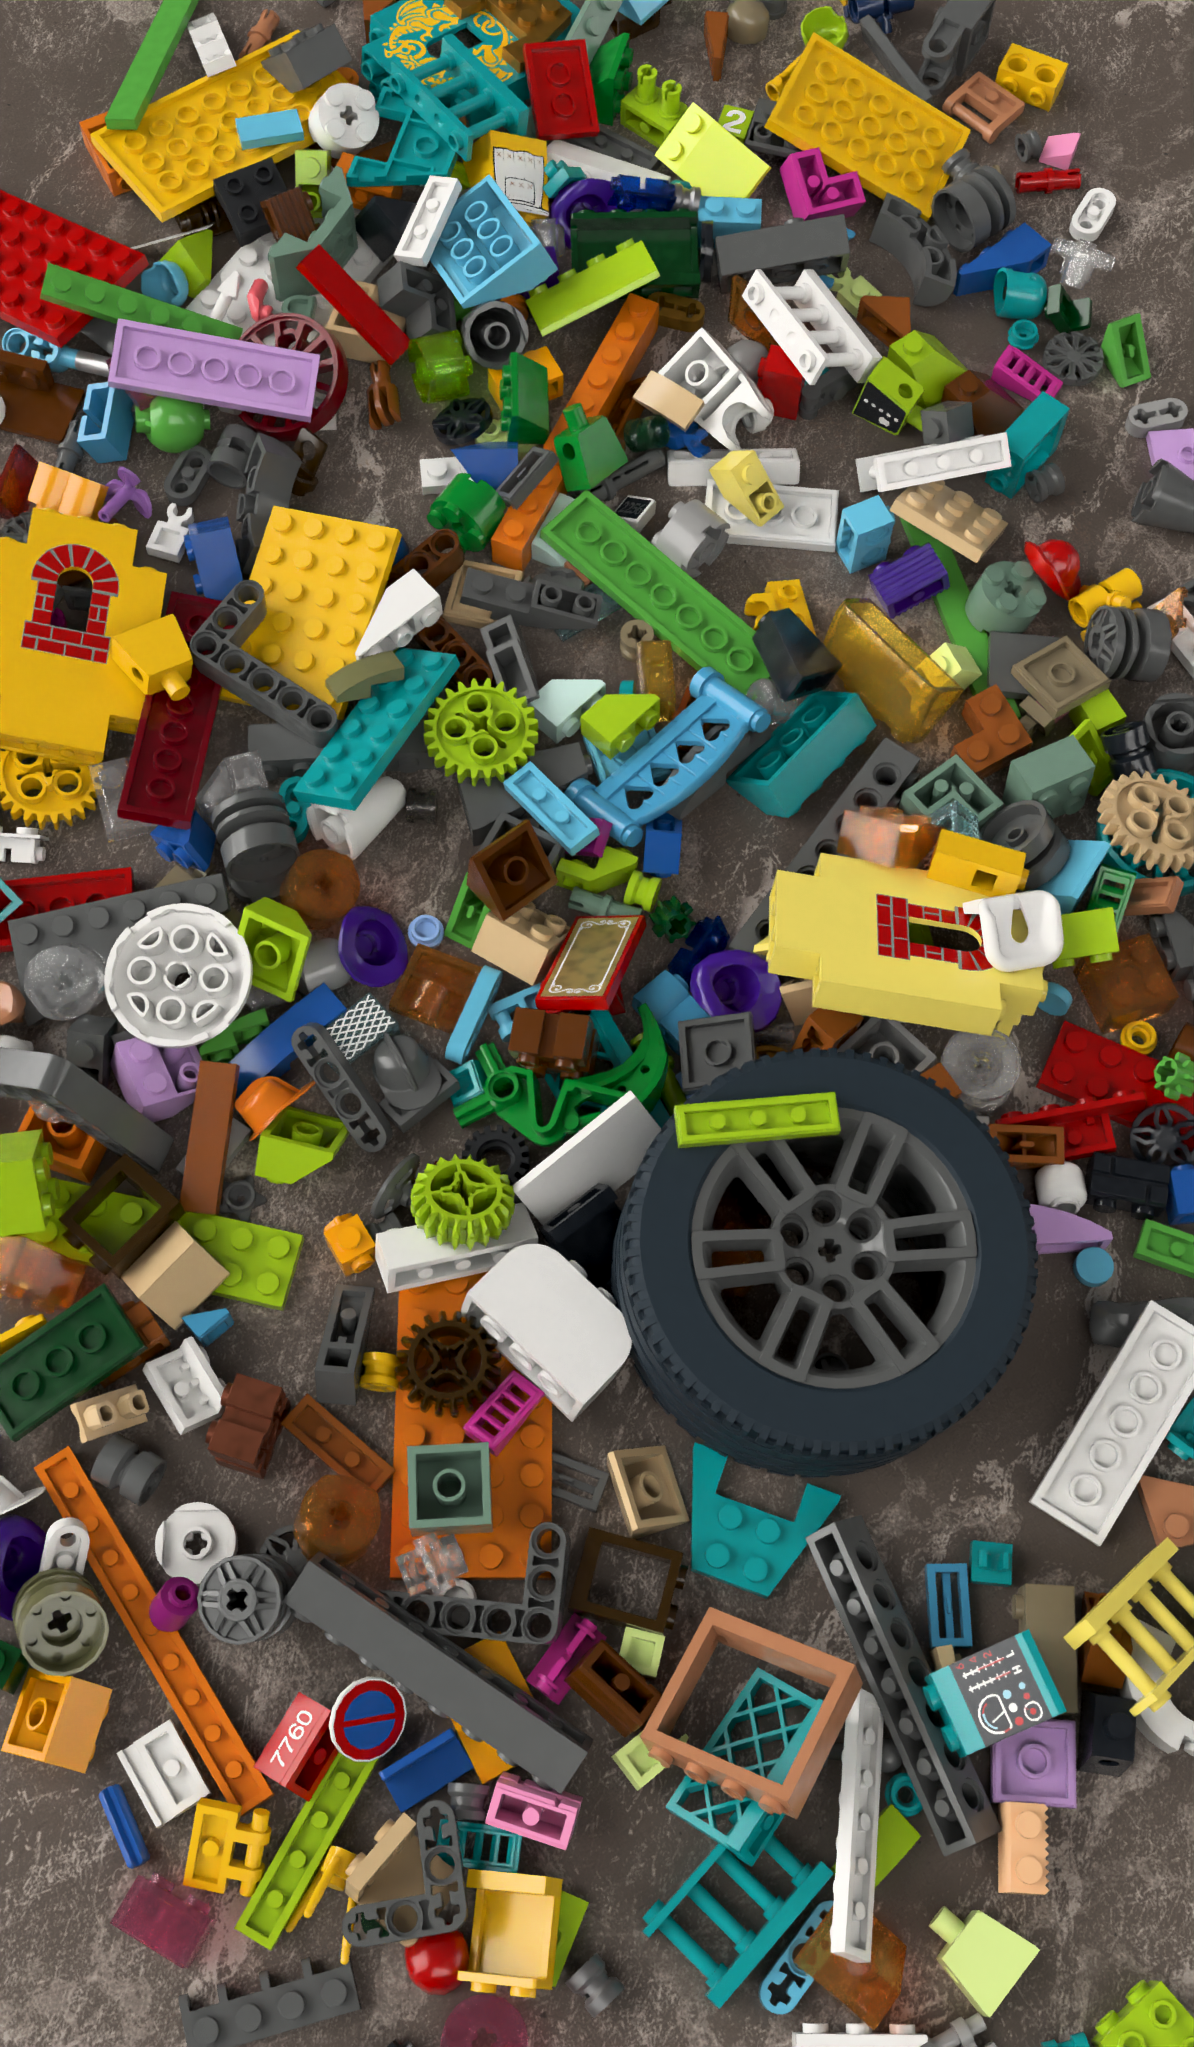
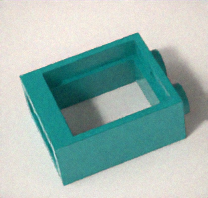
(1030, 442)

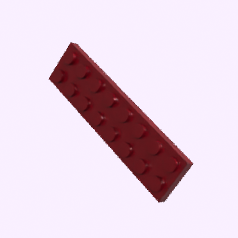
(173, 737)

